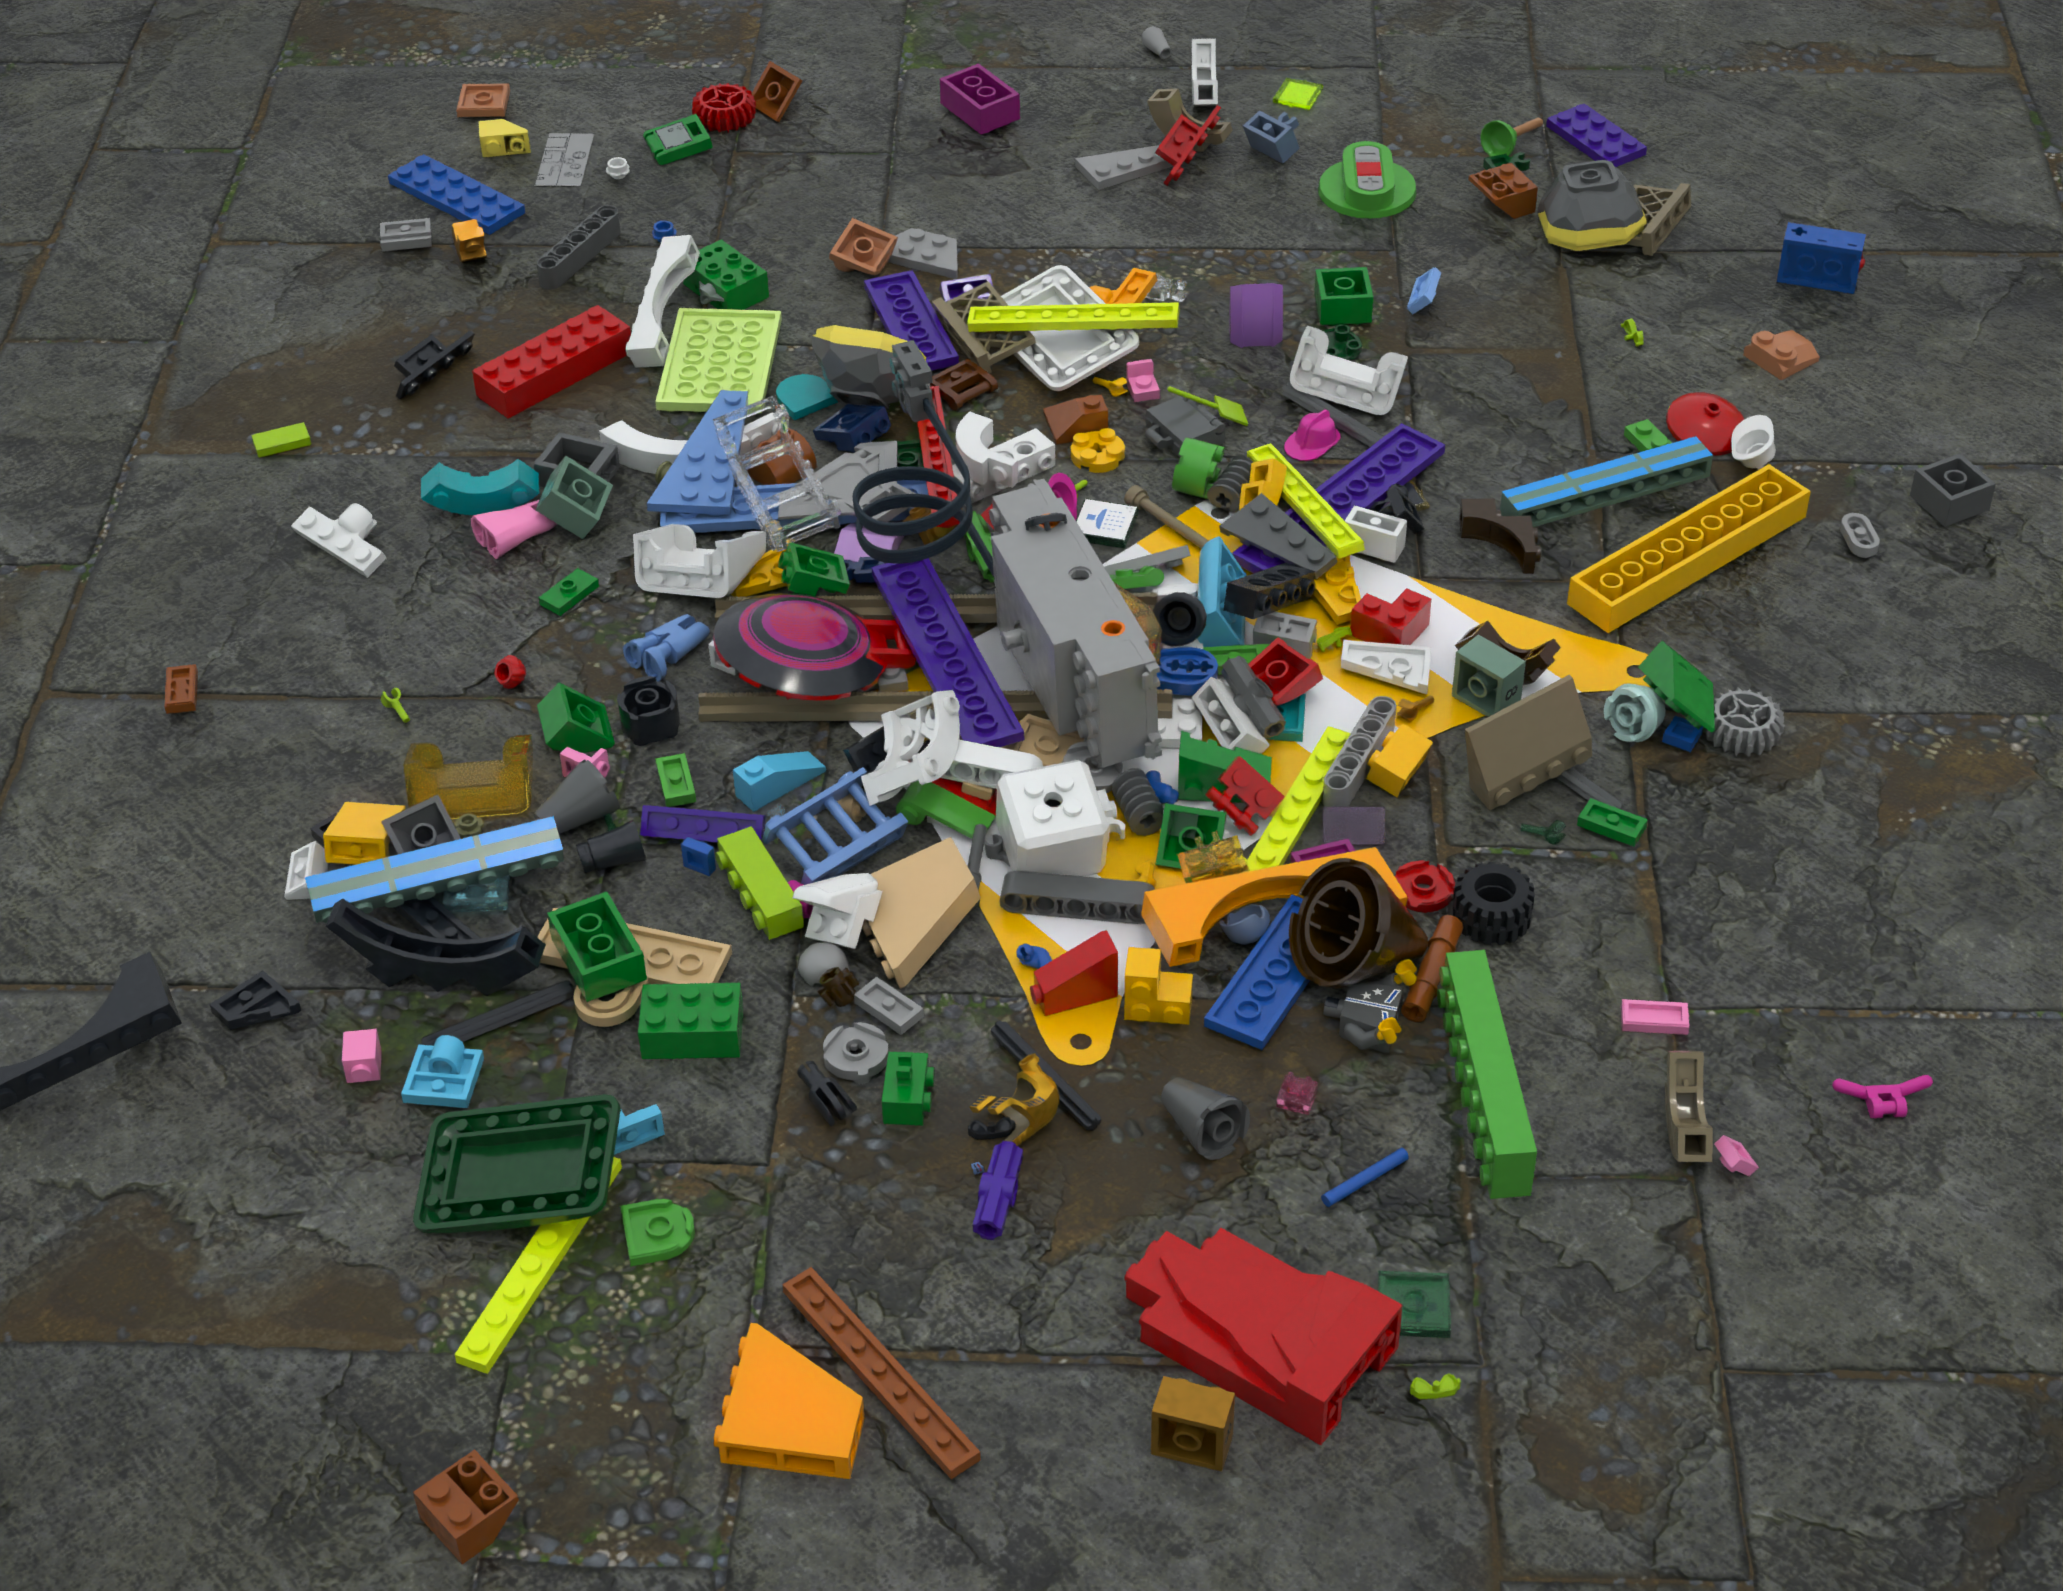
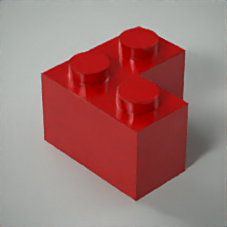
(1391, 623)

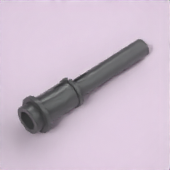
(976, 854)

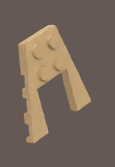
(1041, 741)

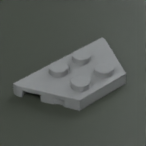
(926, 252)

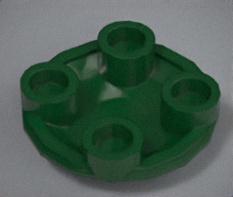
(1343, 342)

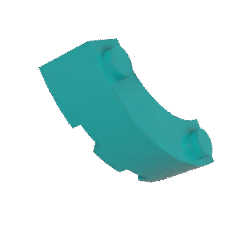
(472, 495)

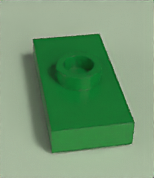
(568, 592)

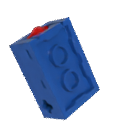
(1821, 258)

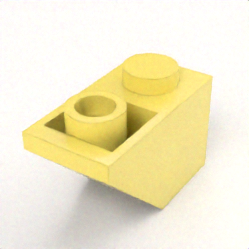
(502, 138)

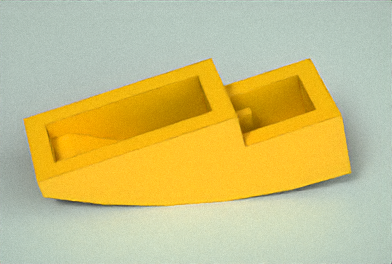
(1265, 478)

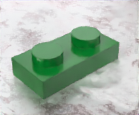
(1612, 822)

